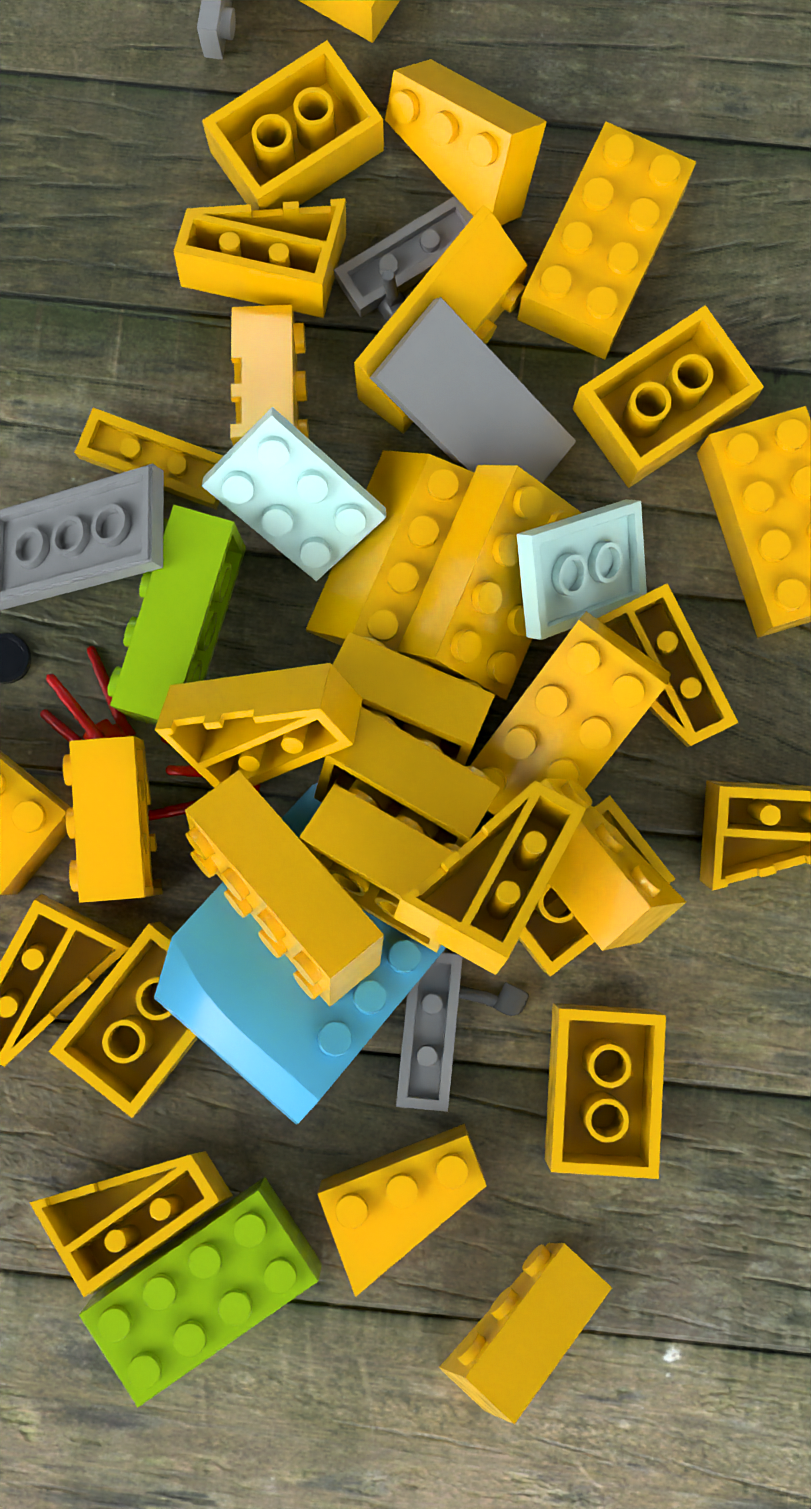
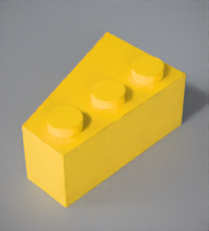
(260, 721)
(607, 880)
(494, 881)
(48, 967)
(398, 1201)
(126, 1218)

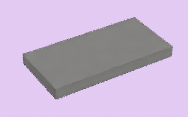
(469, 398)
(82, 537)

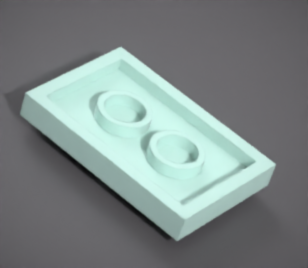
(294, 495)
(581, 566)

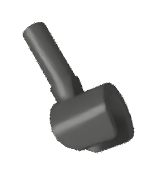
(393, 297)
(509, 1002)

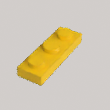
(127, 446)

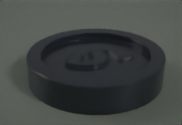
(14, 658)

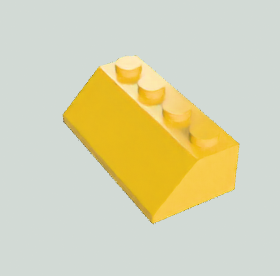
(474, 276)
(386, 572)

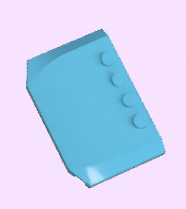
(257, 1015)

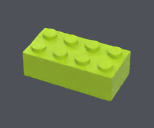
(179, 612)
(201, 1291)

